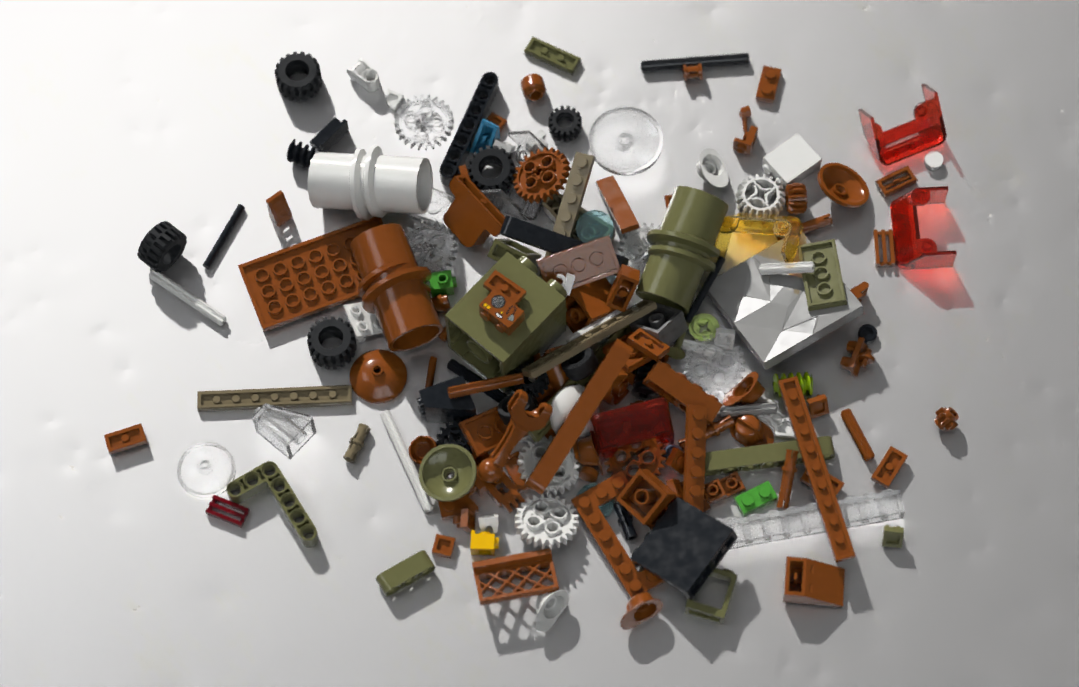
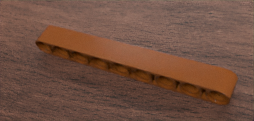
(579, 416)

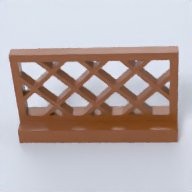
(513, 565)

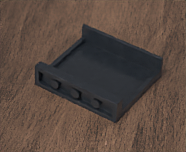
(684, 547)

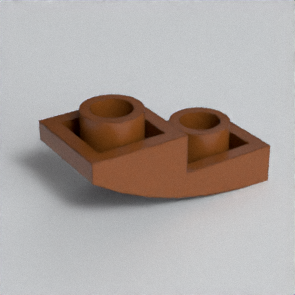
(724, 488)

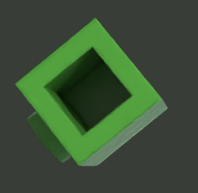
(442, 283)

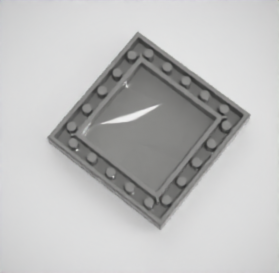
(773, 309)

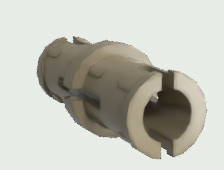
(356, 443)

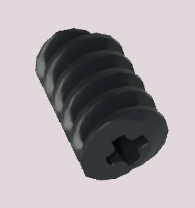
(300, 155)
(641, 391)

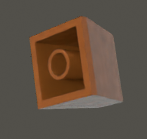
(587, 304)

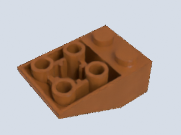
(813, 582)

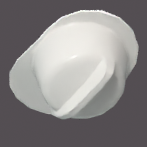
(712, 168)
(549, 608)

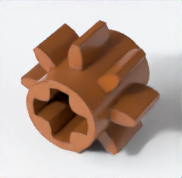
(946, 418)

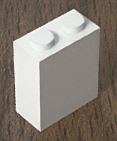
(791, 161)

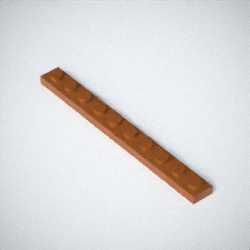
(816, 469)

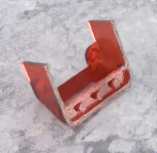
(910, 138)
(908, 247)
(630, 426)

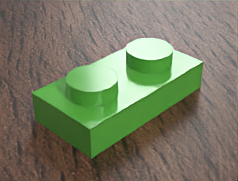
(755, 498)

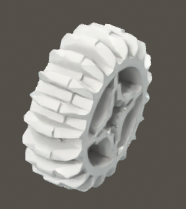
(762, 188)

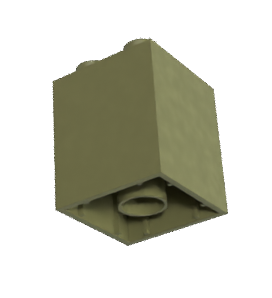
(496, 352)

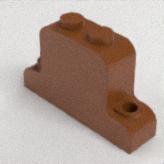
(471, 213)

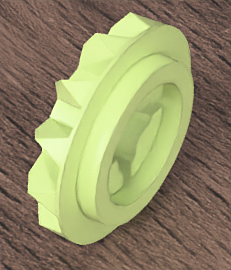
(702, 320)

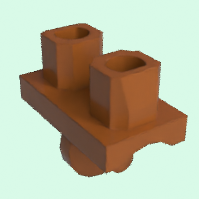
(860, 356)

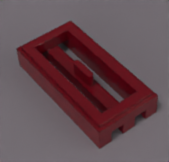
(212, 504)

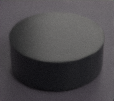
(868, 332)

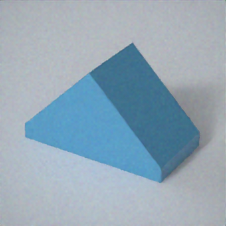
(485, 136)

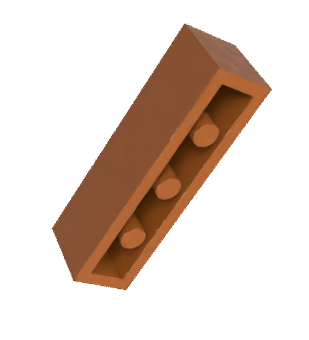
(679, 390)

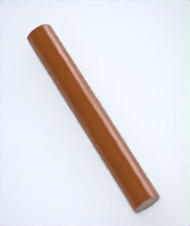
(431, 371)

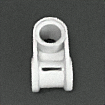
(362, 73)

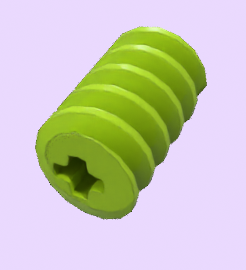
(805, 382)

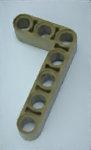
(281, 497)

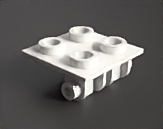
(361, 321)

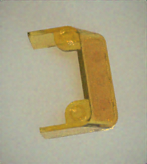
(780, 226)

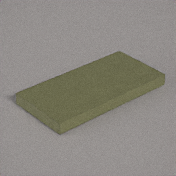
(825, 285)

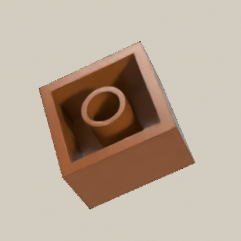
(645, 496)

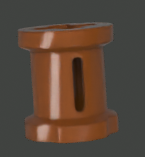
(698, 69)

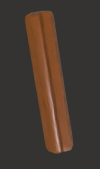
(857, 434)

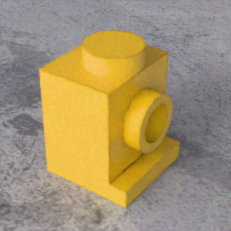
(483, 543)

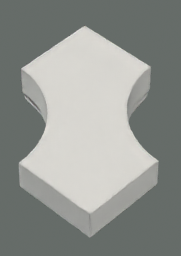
(779, 422)

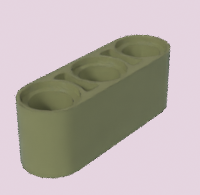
(405, 573)

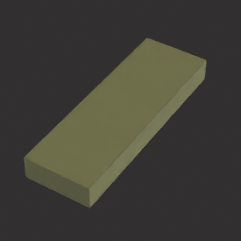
(552, 55)

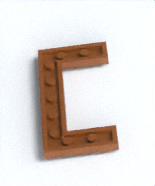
(587, 506)

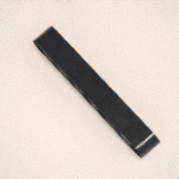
(469, 120)
(541, 237)

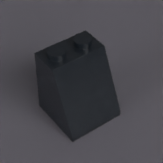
(439, 408)

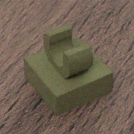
(892, 536)

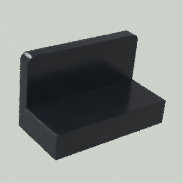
(330, 135)

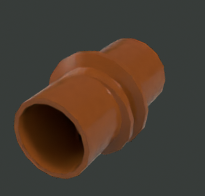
(395, 287)

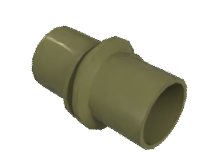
(682, 248)

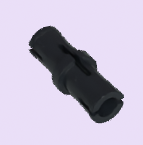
(625, 521)

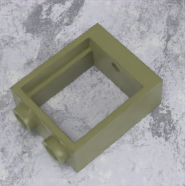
(501, 246)
(712, 613)

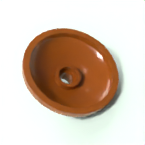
(843, 185)
(380, 386)

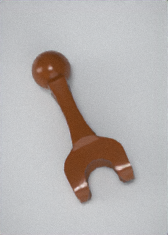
(521, 422)

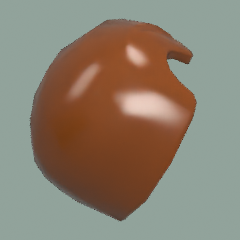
(420, 447)

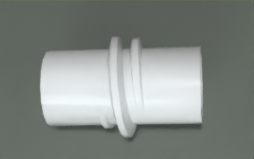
(370, 183)

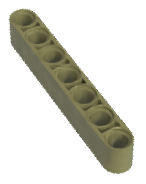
(759, 457)

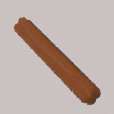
(485, 385)

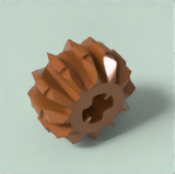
(796, 198)

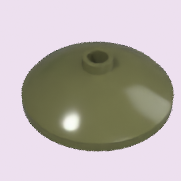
(439, 464)

